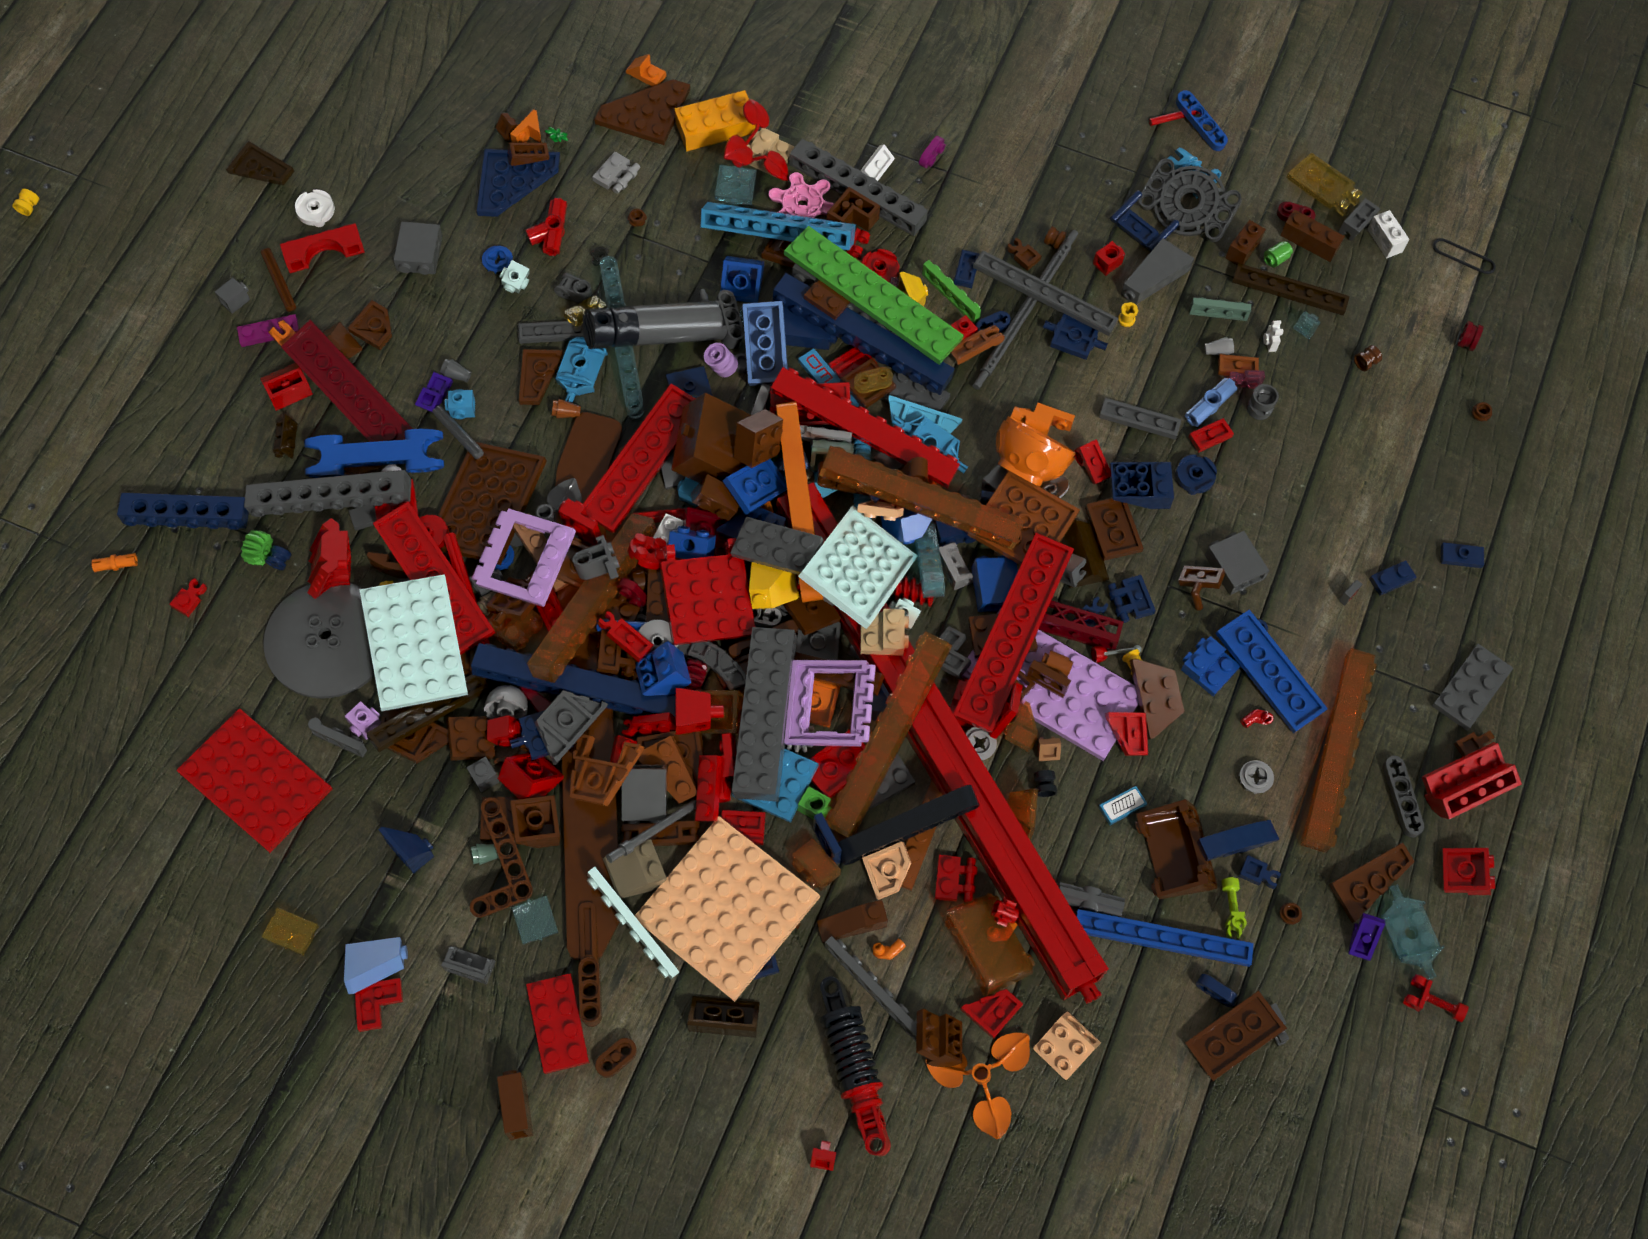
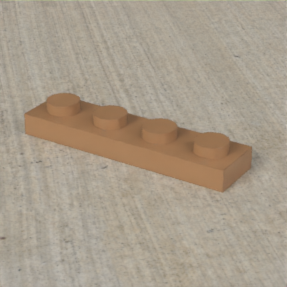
(535, 544)

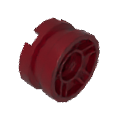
(1470, 336)

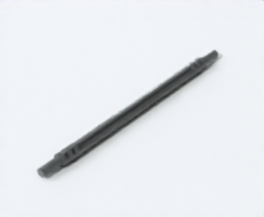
(1023, 312)

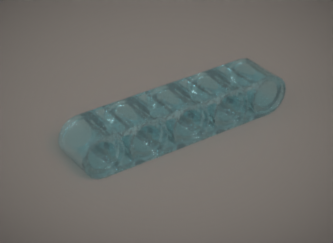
(930, 564)

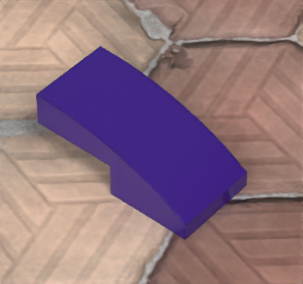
(434, 392)

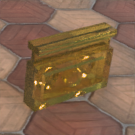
(290, 931)

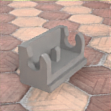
(955, 567)

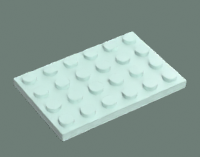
(858, 567)
(413, 642)

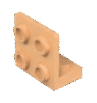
(1066, 1045)

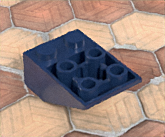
(1143, 484)

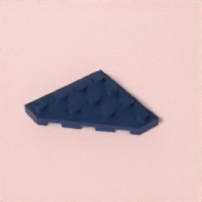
(506, 184)

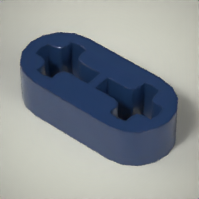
(993, 320)
(1217, 990)

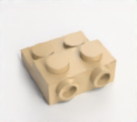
(768, 141)
(886, 634)

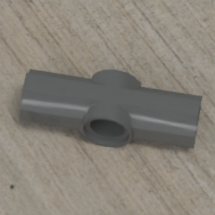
(1092, 899)

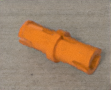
(114, 562)

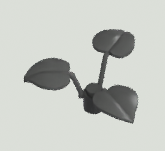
(556, 496)

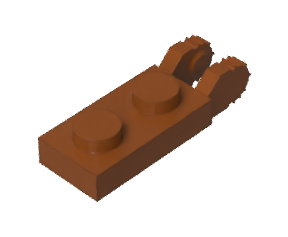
(977, 343)

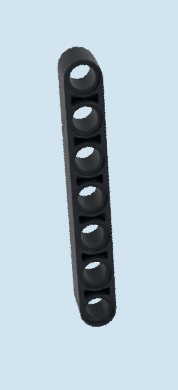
(908, 824)

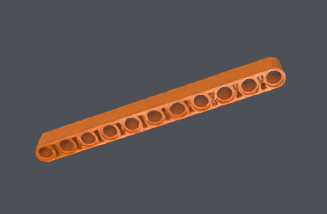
(796, 482)

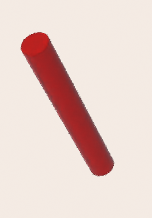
(1169, 117)

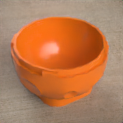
(1031, 452)

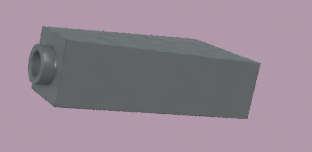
(1157, 270)

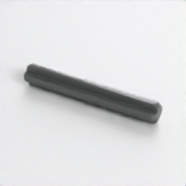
(471, 446)

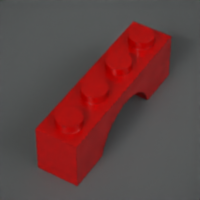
(301, 251)

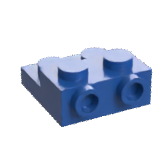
(1210, 665)

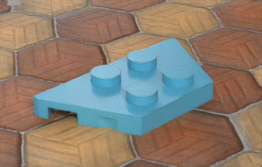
(910, 411)

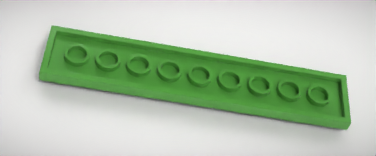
(874, 295)

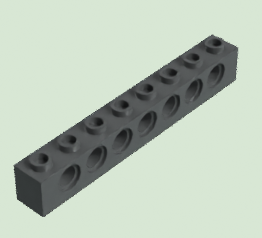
(893, 206)
(272, 497)

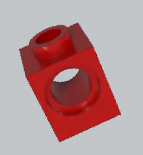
(1104, 262)

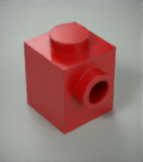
(502, 730)

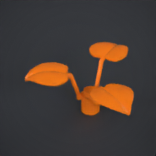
(991, 1115)

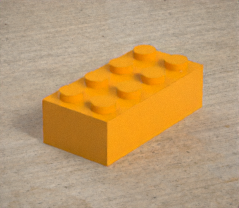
(713, 120)

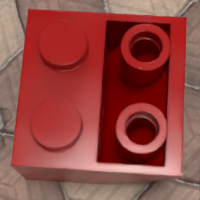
(286, 386)

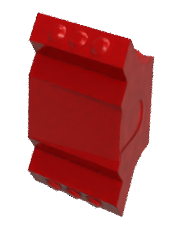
(329, 559)

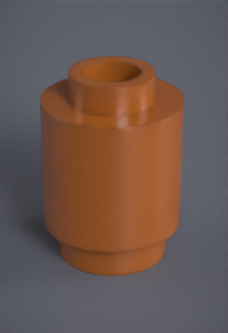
(1057, 662)

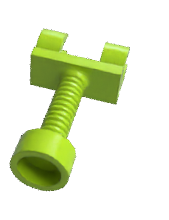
(1235, 918)

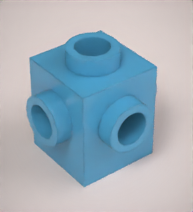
(460, 404)

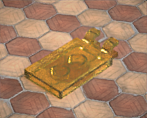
(1325, 183)

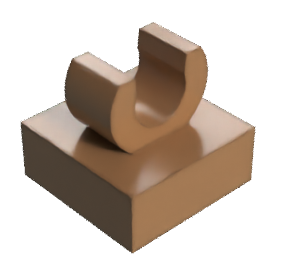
(1049, 749)

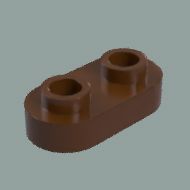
(615, 1057)

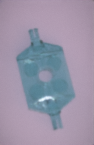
(1411, 914)

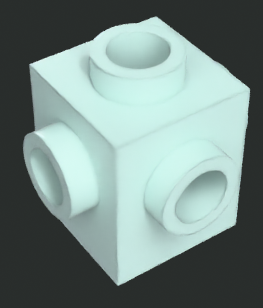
(517, 271)
(910, 610)

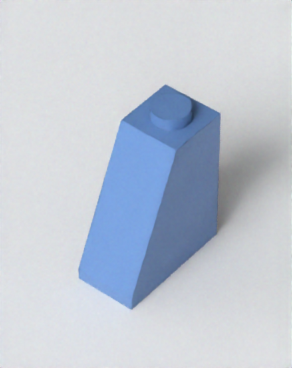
(372, 962)

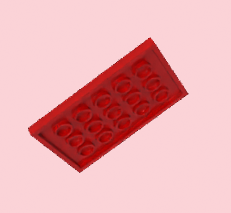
(254, 780)

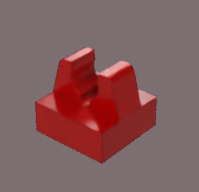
(822, 1157)

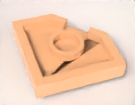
(884, 509)
(887, 869)

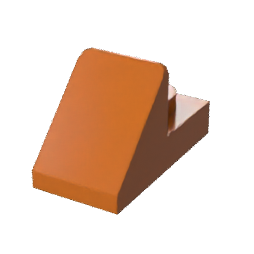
(646, 72)
(527, 128)

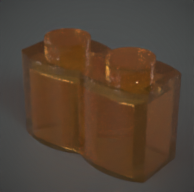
(816, 865)

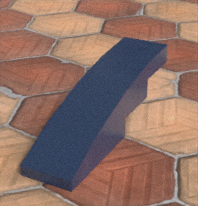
(1238, 840)

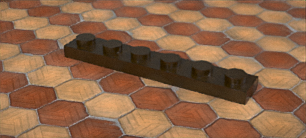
(1291, 289)
(423, 715)

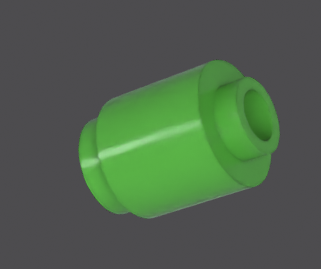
(1278, 254)

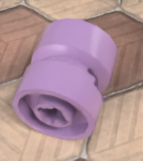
(720, 359)

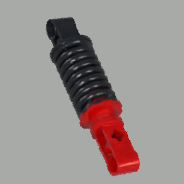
(852, 1064)

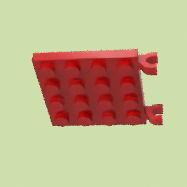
(706, 597)

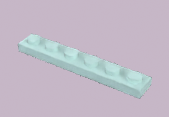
(637, 931)

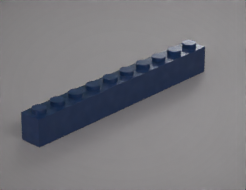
(867, 337)
(619, 694)

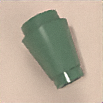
(484, 853)

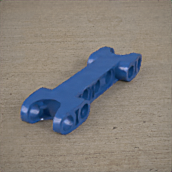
(337, 456)

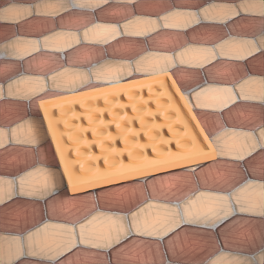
(726, 908)

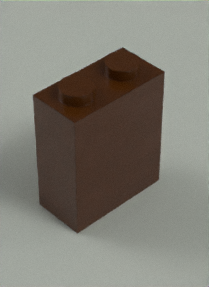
(514, 1105)

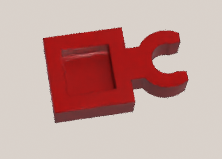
(188, 600)

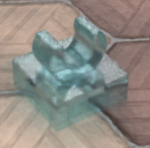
(1307, 324)

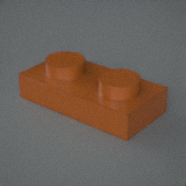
(1238, 364)

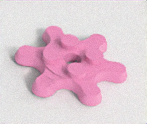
(802, 192)

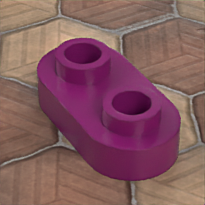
(929, 155)

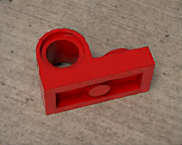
(1092, 458)

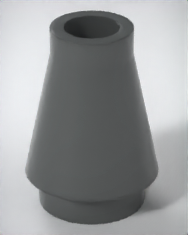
(455, 371)

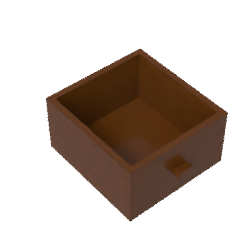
(707, 439)

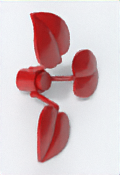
(741, 154)

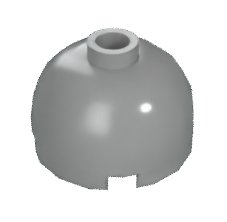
(506, 701)

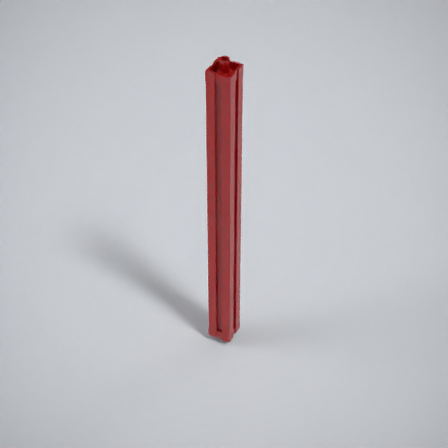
(992, 827)

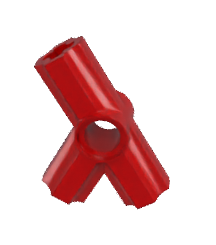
(545, 232)

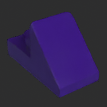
(1366, 936)

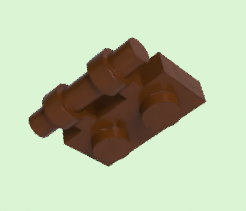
(609, 657)

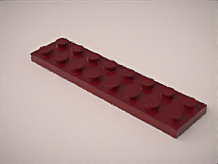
(345, 385)

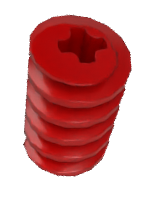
(912, 590)

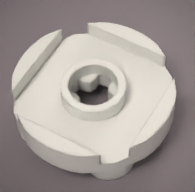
(314, 217)

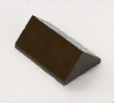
(1083, 540)
(723, 1016)

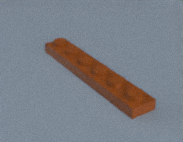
(919, 844)

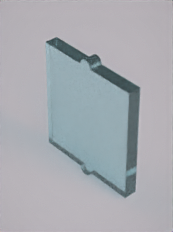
(535, 920)

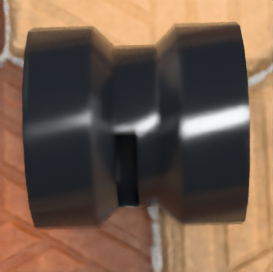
(1045, 783)

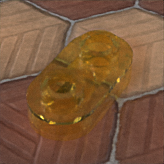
(874, 380)

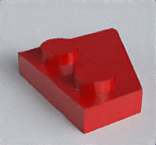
(1130, 732)

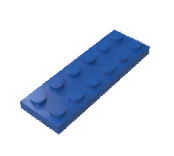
(1271, 671)

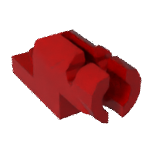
(728, 747)

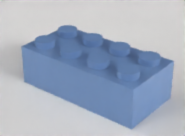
(764, 341)

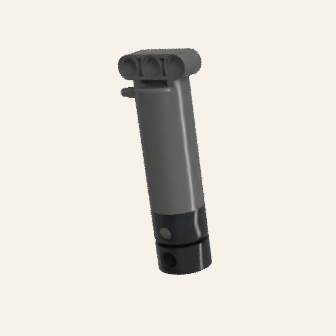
(665, 323)

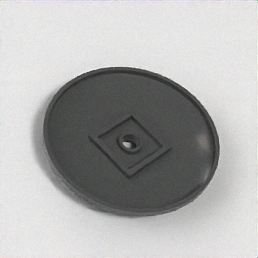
(314, 664)

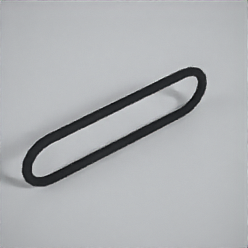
(1467, 250)

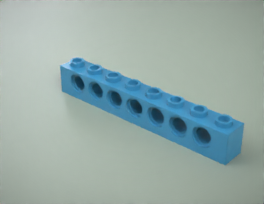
(773, 224)

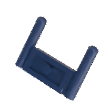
(1137, 227)

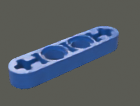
(1197, 122)

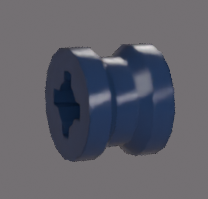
(278, 557)

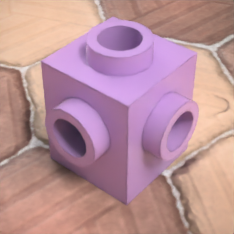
(362, 719)

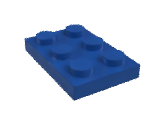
(756, 485)

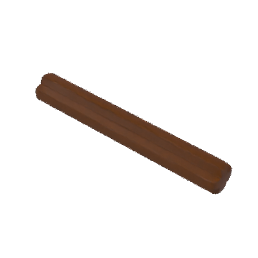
(278, 279)

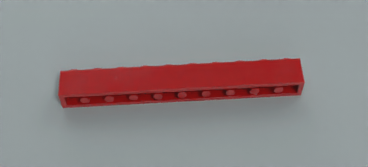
(864, 427)

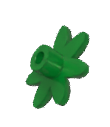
(556, 135)

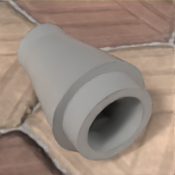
(1220, 346)

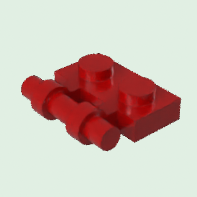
(948, 878)

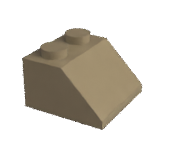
(637, 871)

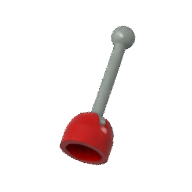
(1100, 653)

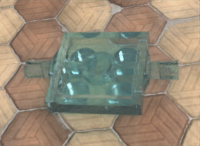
(735, 185)

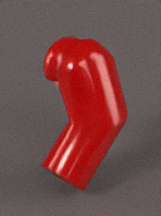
(1257, 716)

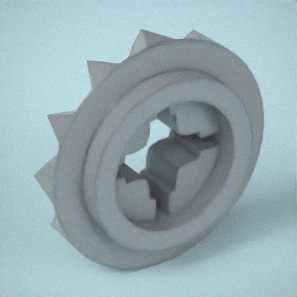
(989, 743)
(1263, 771)

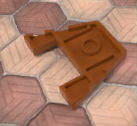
(596, 779)

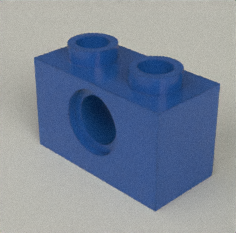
(703, 543)

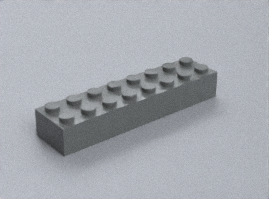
(764, 714)

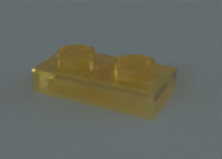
(575, 313)

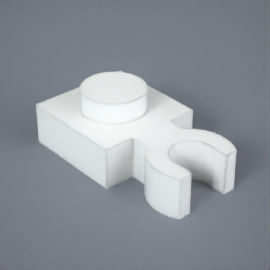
(1272, 336)

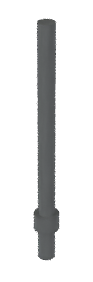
(628, 846)

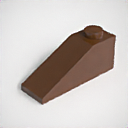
(854, 921)

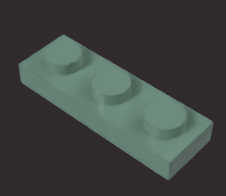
(1220, 309)

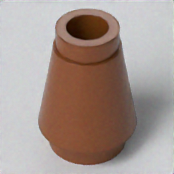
(565, 409)

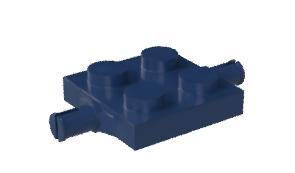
(1074, 337)
(531, 737)

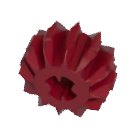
(697, 673)

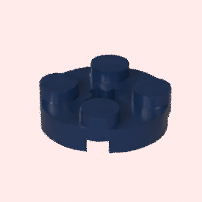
(1196, 484)

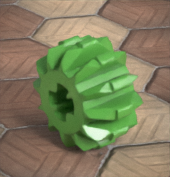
(256, 547)

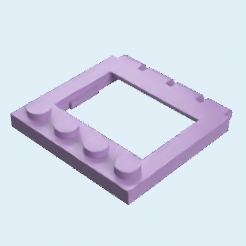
(547, 567)
(801, 698)

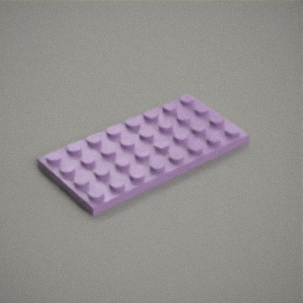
(1090, 695)

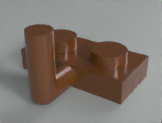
(1201, 578)

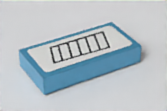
(1122, 805)

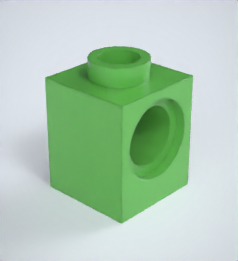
(811, 796)

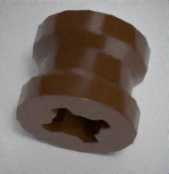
(1054, 237)

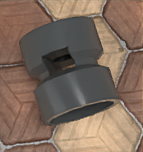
(1262, 401)

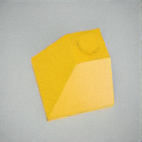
(913, 287)
(771, 587)

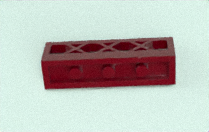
(1081, 632)

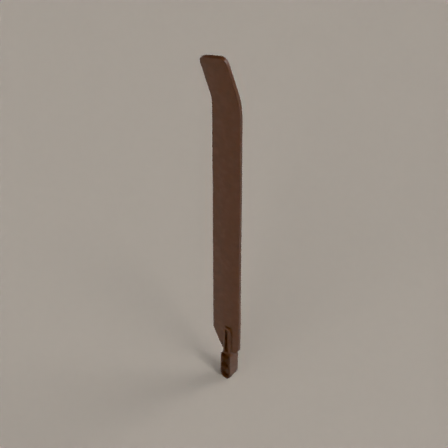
(588, 827)

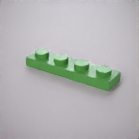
(948, 289)

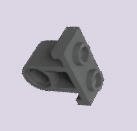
(596, 560)

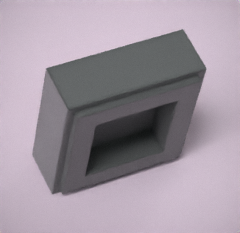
(1350, 592)

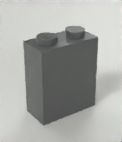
(418, 248)
(1240, 561)
(645, 794)

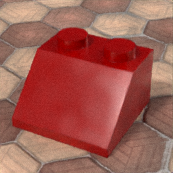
(529, 777)

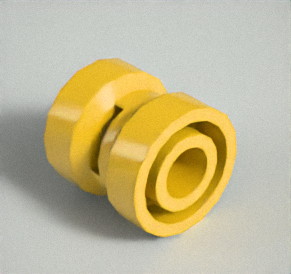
(26, 201)

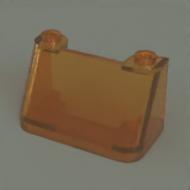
(989, 946)

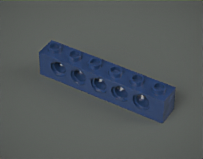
(194, 505)

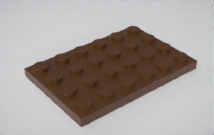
(483, 490)

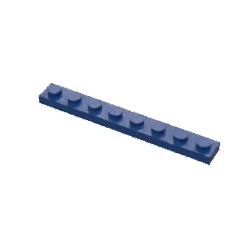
(1166, 938)

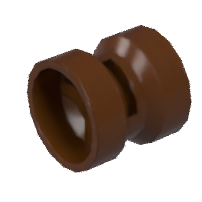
(1369, 357)

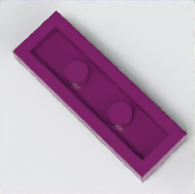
(258, 332)

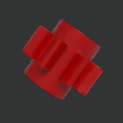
(1005, 911)

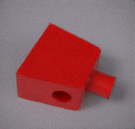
(694, 711)

